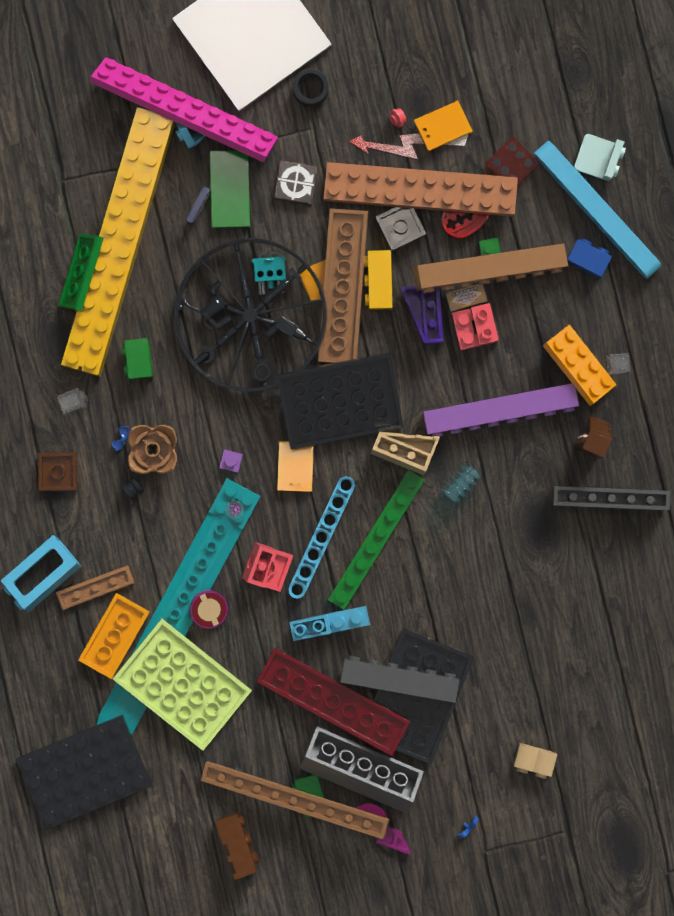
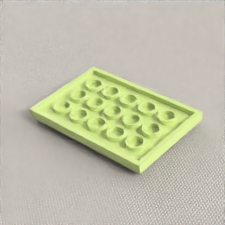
(182, 684)

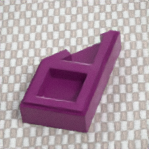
(394, 840)

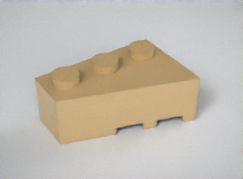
(406, 450)

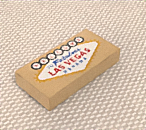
(466, 297)

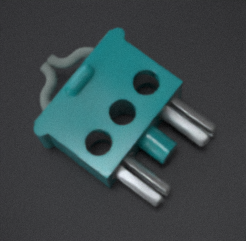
(267, 264)

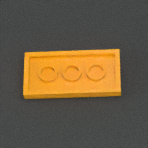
(579, 365)
(114, 636)

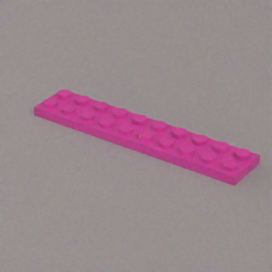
(184, 109)

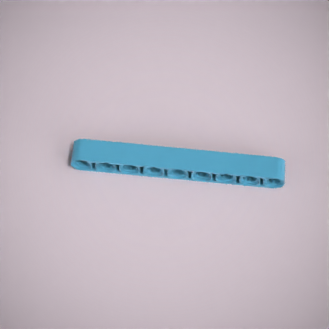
(597, 209)

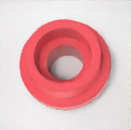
(397, 117)

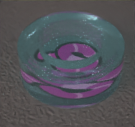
(234, 509)

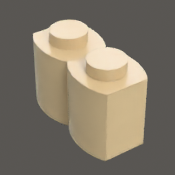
(535, 760)

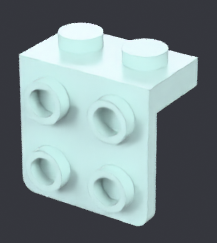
(599, 157)

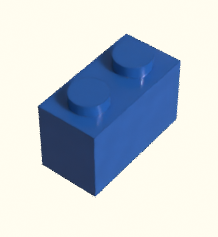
(589, 258)

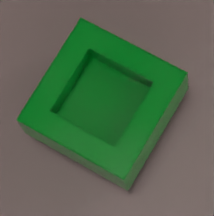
(489, 246)

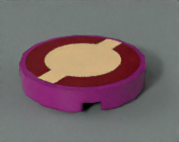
(208, 609)

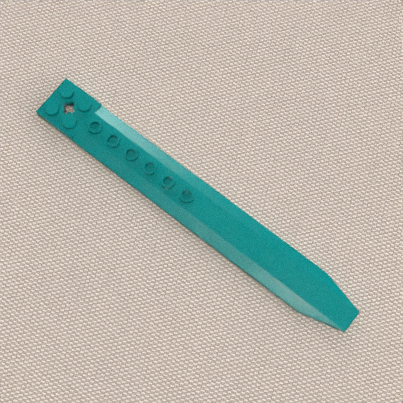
(194, 575)

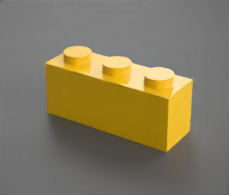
(378, 280)

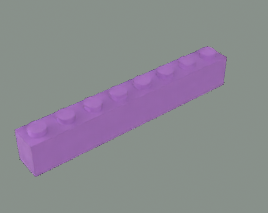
(500, 409)

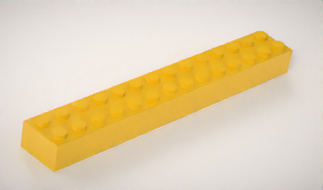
(122, 236)

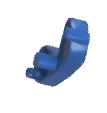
(119, 444)
(468, 828)

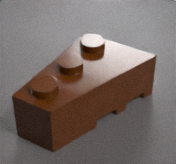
(595, 438)
(237, 845)

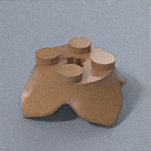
(141, 438)

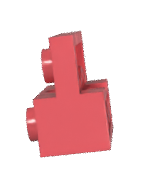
(484, 325)
(267, 567)

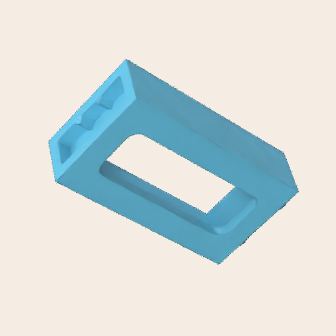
(50, 583)

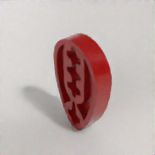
(468, 227)

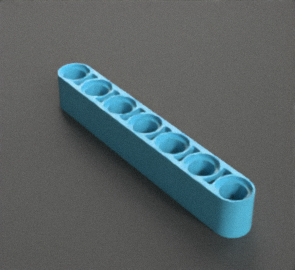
(314, 544)

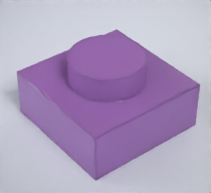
(231, 461)

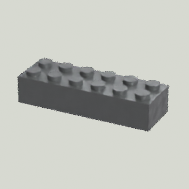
(361, 770)

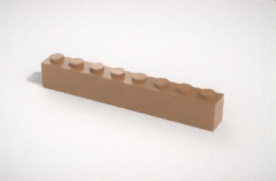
(490, 267)

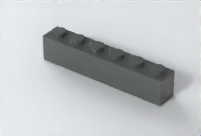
(610, 498)
(400, 680)

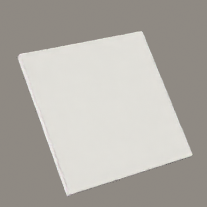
(251, 42)

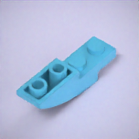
(329, 623)

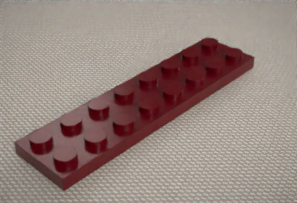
(333, 701)

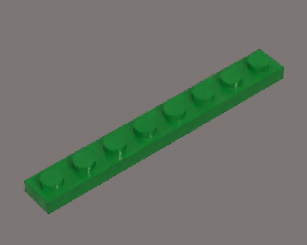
(376, 539)

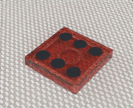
(512, 161)

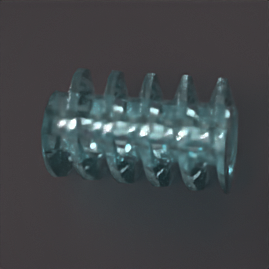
(461, 483)

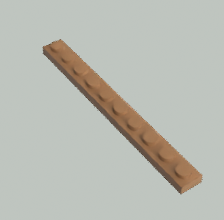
(295, 800)

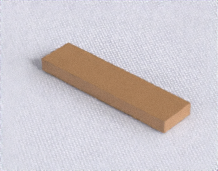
(95, 587)

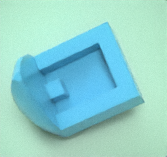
(190, 140)

